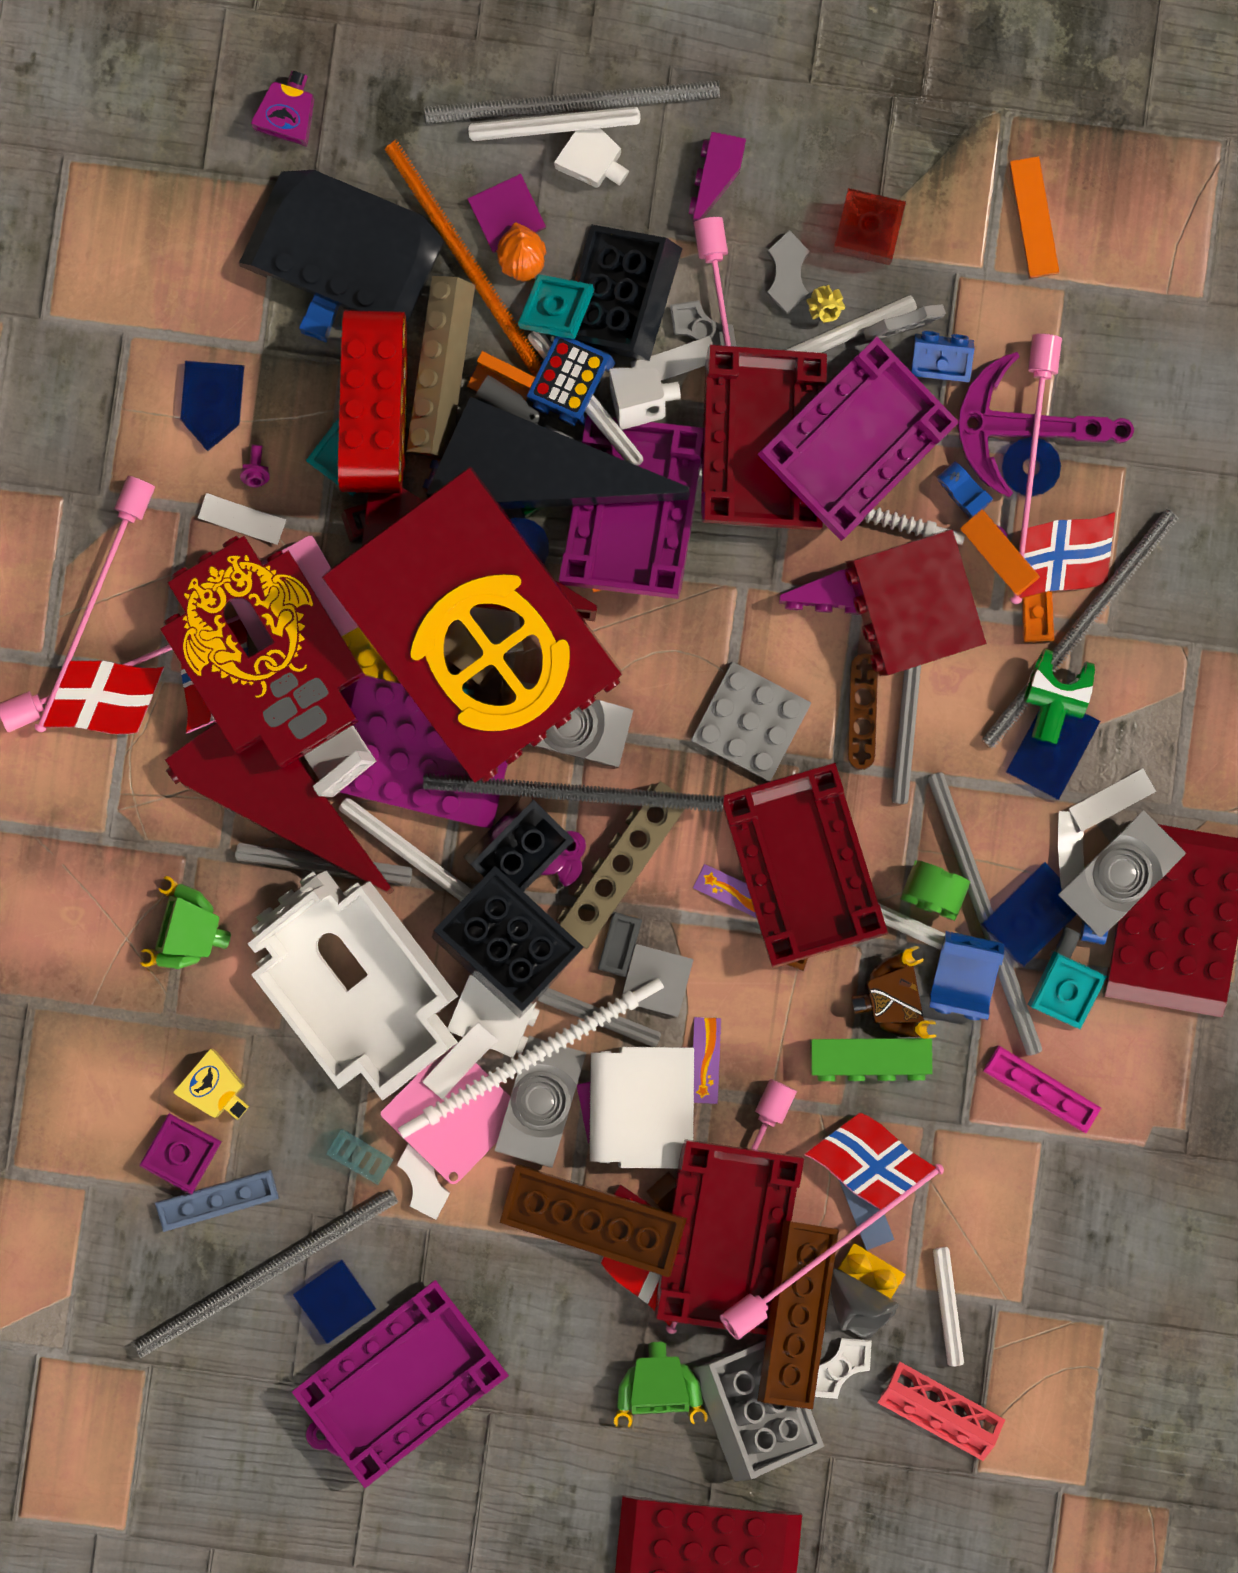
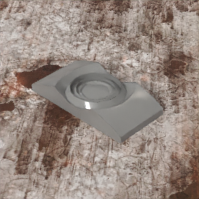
(591, 734)
(1122, 874)
(540, 1106)

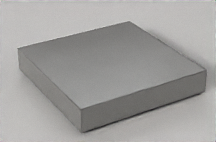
(669, 968)

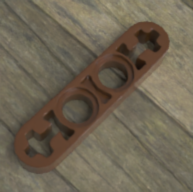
(859, 711)

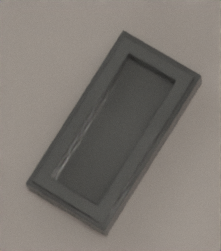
(620, 944)

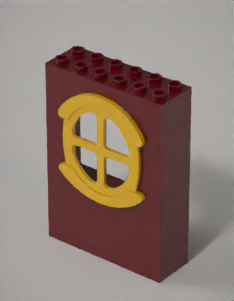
(432, 571)

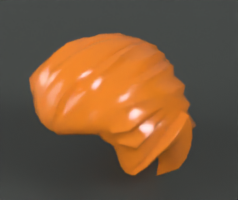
(521, 253)

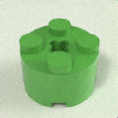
(935, 890)

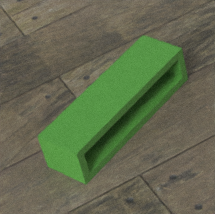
(871, 1057)

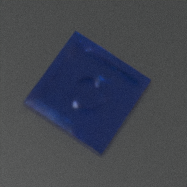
(334, 1301)

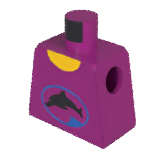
(286, 111)

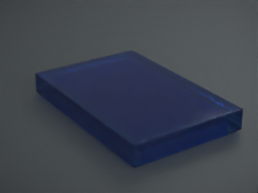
(1048, 764)
(1030, 915)

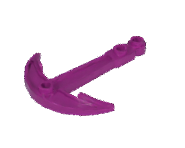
(1011, 424)

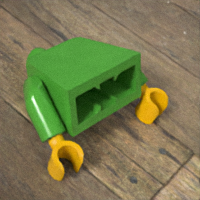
(186, 929)
(659, 1386)

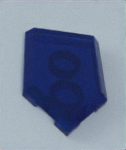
(211, 400)

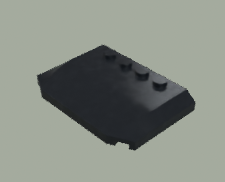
(342, 244)

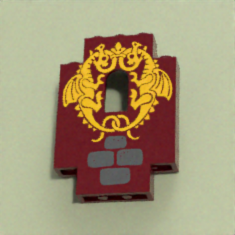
(285, 690)

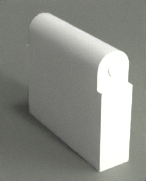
(641, 1106)

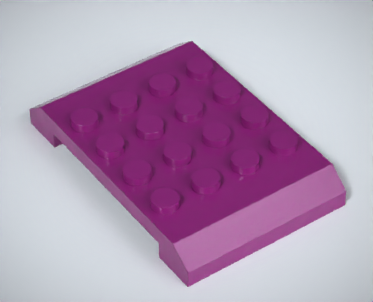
(858, 438)
(639, 543)
(405, 751)
(399, 1383)

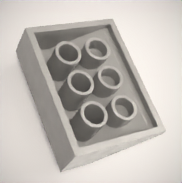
(752, 1433)

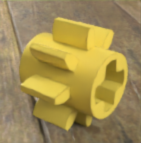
(825, 304)

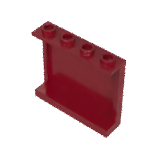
(915, 603)

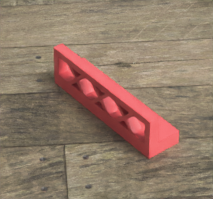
(939, 1416)

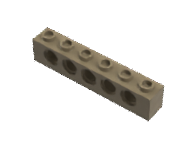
(586, 931)

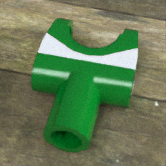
(1057, 698)

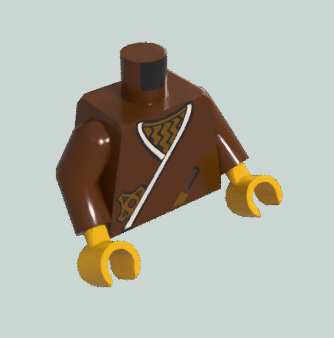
(895, 997)

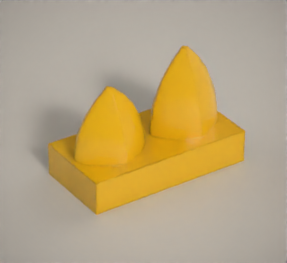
(871, 1270)

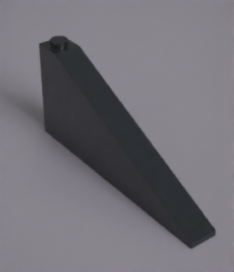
(541, 468)

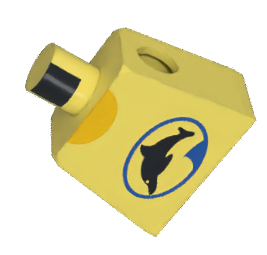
(213, 1087)

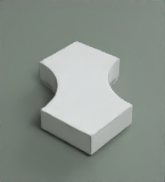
(428, 1193)
(850, 1358)

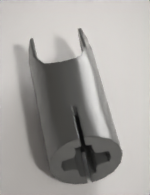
(506, 399)

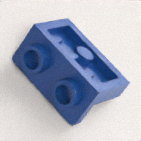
(943, 356)

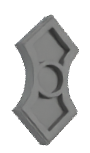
(788, 258)
(911, 320)
(691, 321)

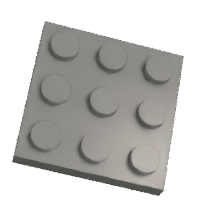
(751, 721)

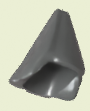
(859, 1305)

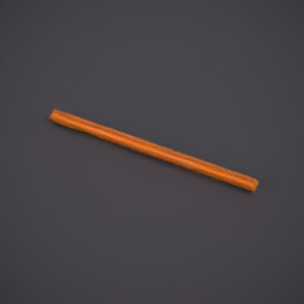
(463, 257)

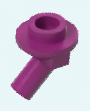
(253, 473)

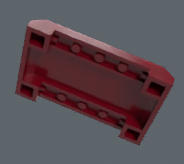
(746, 404)
(803, 865)
(1183, 933)
(731, 1230)
(705, 1538)

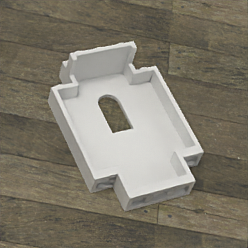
(383, 1022)

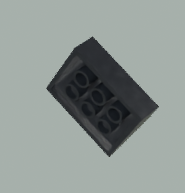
(630, 286)
(507, 942)

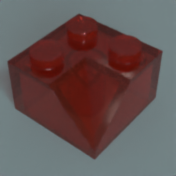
(869, 226)

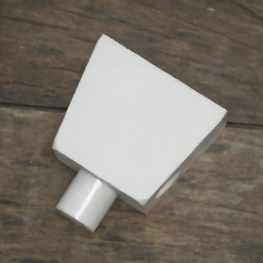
(591, 158)
(640, 395)

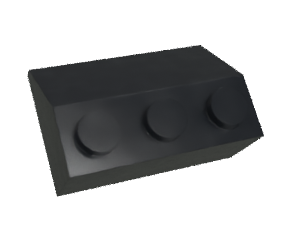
(520, 844)

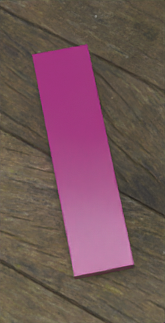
(1042, 1089)

